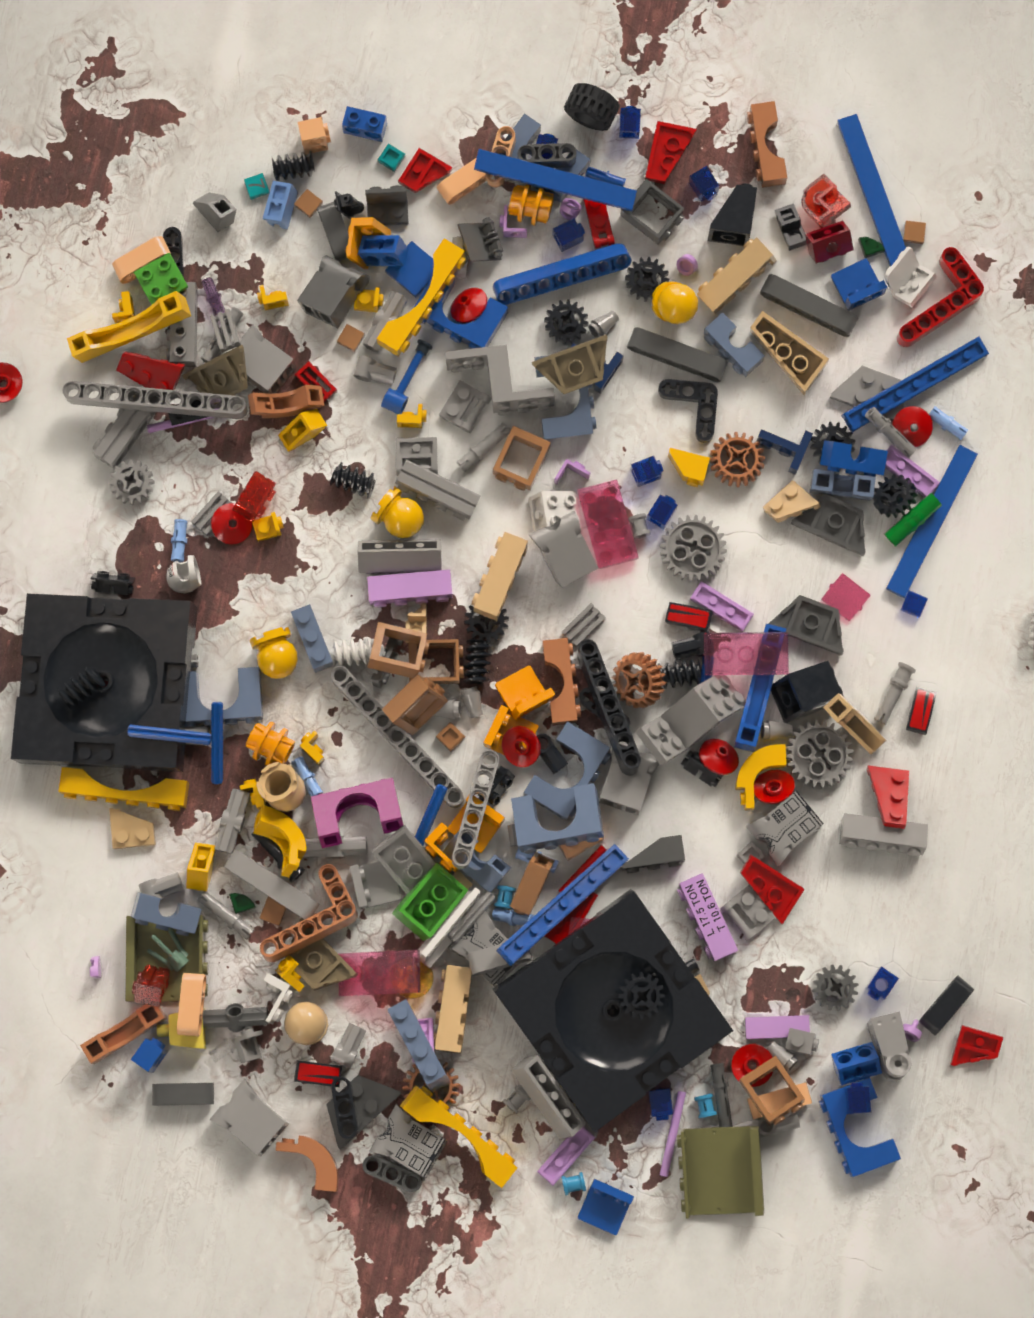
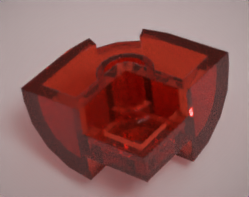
(823, 201)

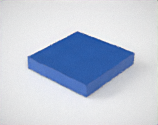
(415, 272)

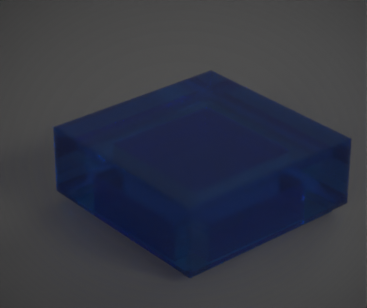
(914, 604)

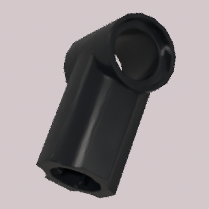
(689, 647)
(551, 755)

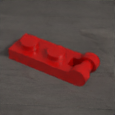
(599, 223)

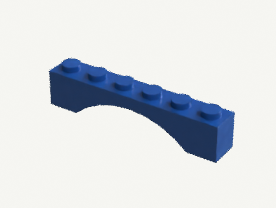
(755, 706)

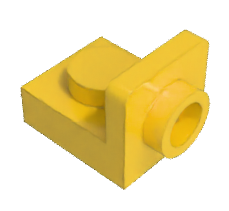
(274, 300)
(369, 300)
(125, 305)
(409, 420)
(268, 527)
(314, 751)
(256, 798)
(286, 971)

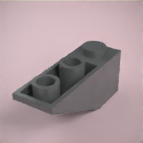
(663, 851)

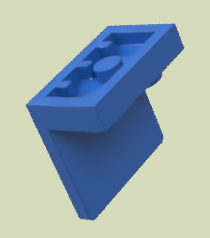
(858, 284)
(605, 1207)

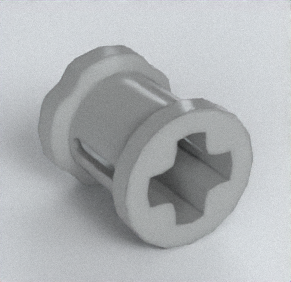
(639, 526)

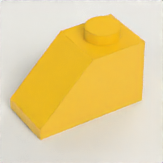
(302, 429)
(689, 466)
(200, 867)

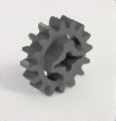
(829, 978)

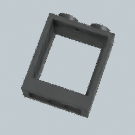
(649, 188)

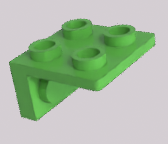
(161, 278)

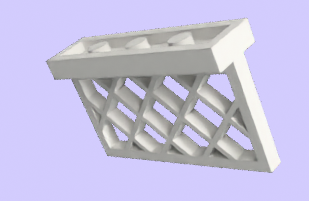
(435, 946)

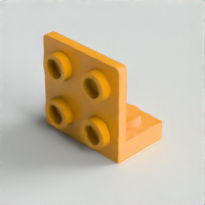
(358, 228)
(523, 692)
(500, 725)
(490, 824)
(438, 837)

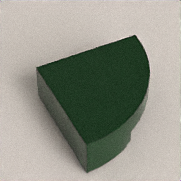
(870, 246)
(241, 903)

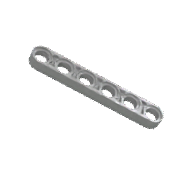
(477, 809)

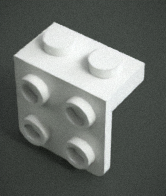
(908, 279)

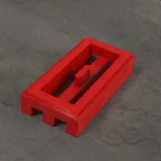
(327, 395)

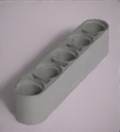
(271, 885)

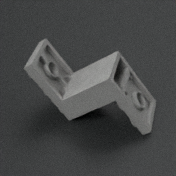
(500, 380)
(691, 718)

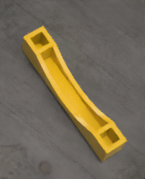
(159, 315)
(399, 331)
(167, 792)
(425, 1109)

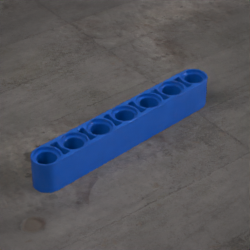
(551, 273)

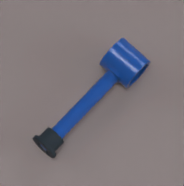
(395, 399)

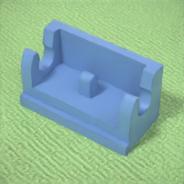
(280, 204)

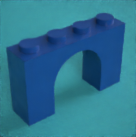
(474, 334)
(856, 1158)

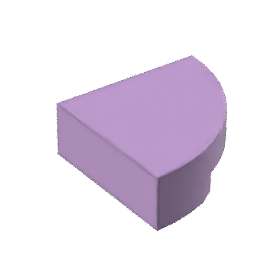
(95, 969)

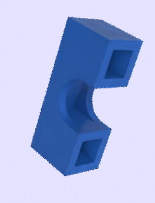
(838, 456)

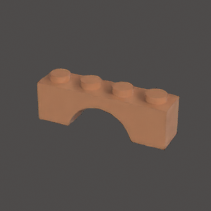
(771, 168)
(557, 655)
(123, 1033)

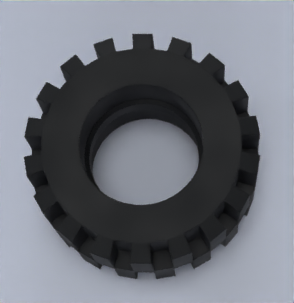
(591, 106)

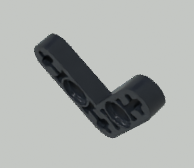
(697, 396)

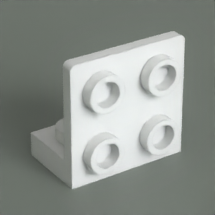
(549, 506)
(286, 995)

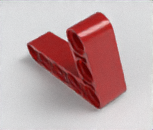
(946, 304)

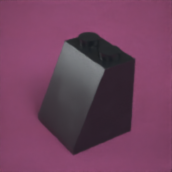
(735, 217)
(805, 691)

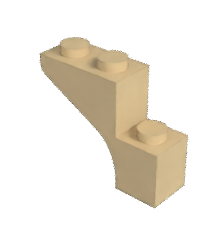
(854, 723)

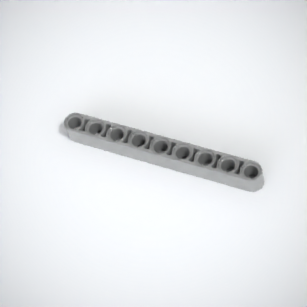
(146, 394)
(387, 732)

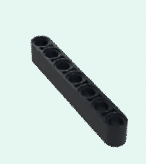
(607, 716)

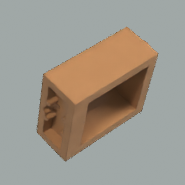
(531, 441)
(434, 644)
(394, 666)
(422, 711)
(531, 884)
(759, 1073)

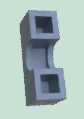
(744, 358)
(838, 485)
(312, 638)
(486, 873)
(147, 910)

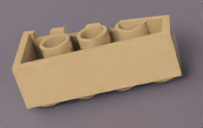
(735, 275)
(790, 352)
(500, 575)
(453, 1010)

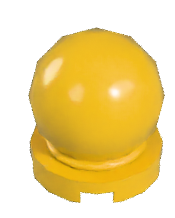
(674, 302)
(400, 515)
(275, 655)

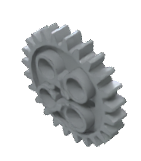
(686, 565)
(835, 743)

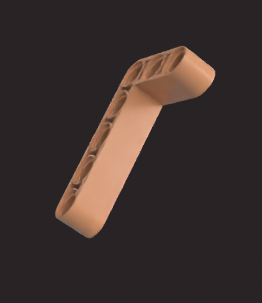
(315, 921)

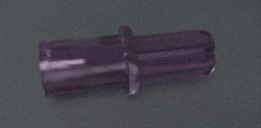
(213, 296)

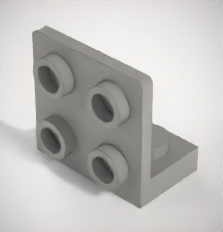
(374, 885)

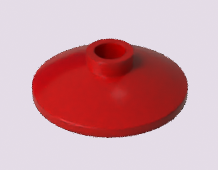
(468, 305)
(14, 382)
(914, 415)
(222, 530)
(514, 750)
(718, 756)
(774, 786)
(746, 1054)

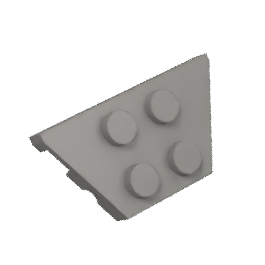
(863, 386)

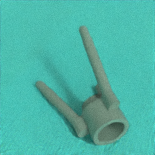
(177, 959)

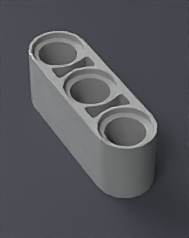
(490, 960)

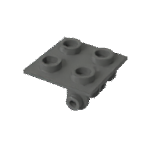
(481, 241)

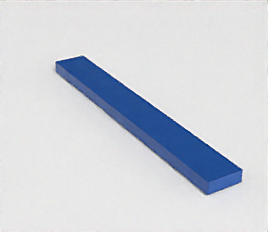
(555, 180)
(872, 187)
(917, 383)
(927, 532)
(562, 905)

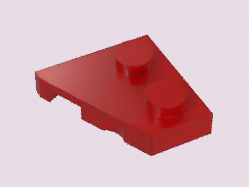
(423, 171)

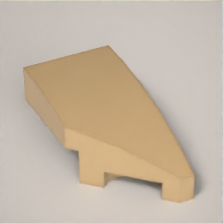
(418, 620)

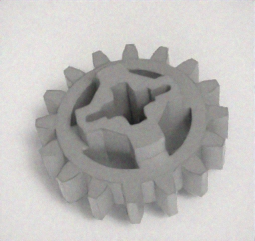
(135, 470)

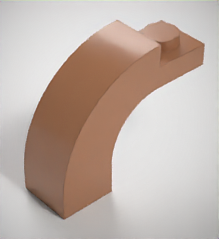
(287, 403)
(324, 1163)

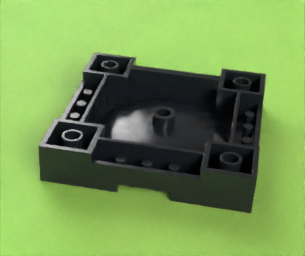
(134, 644)
(603, 1057)

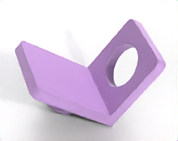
(511, 232)
(576, 467)

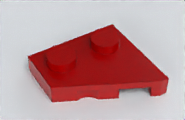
(975, 1045)

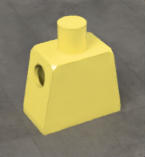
(170, 1030)

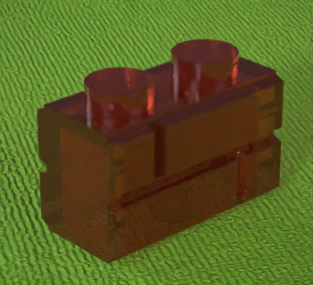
(254, 497)
(151, 985)

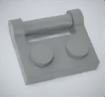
(459, 403)
(417, 450)
(753, 908)

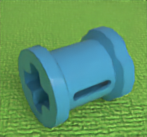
(504, 897)
(702, 1101)
(573, 1183)

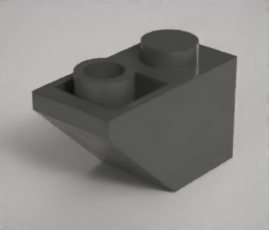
(216, 210)

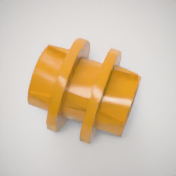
(531, 204)
(269, 743)

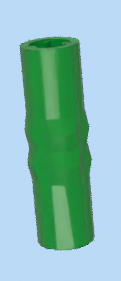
(913, 519)

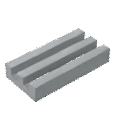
(220, 317)
(207, 507)
(596, 612)

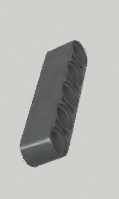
(808, 305)
(677, 354)

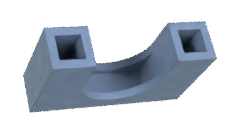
(526, 132)
(573, 424)
(246, 708)
(592, 754)
(585, 826)
(418, 1046)

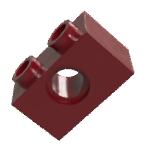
(829, 242)

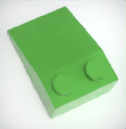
(430, 902)

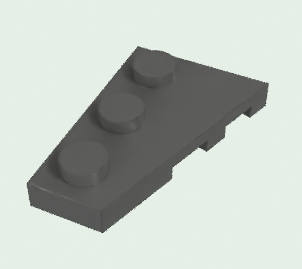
(390, 648)

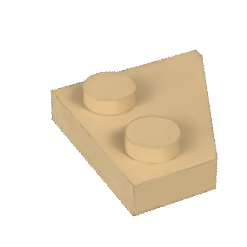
(790, 503)
(130, 830)

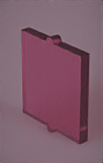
(846, 597)

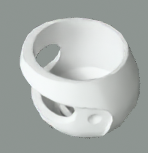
(184, 576)

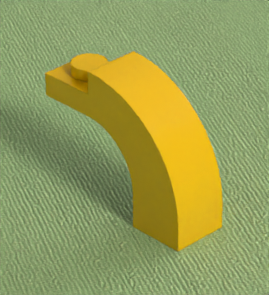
(764, 758)
(284, 833)

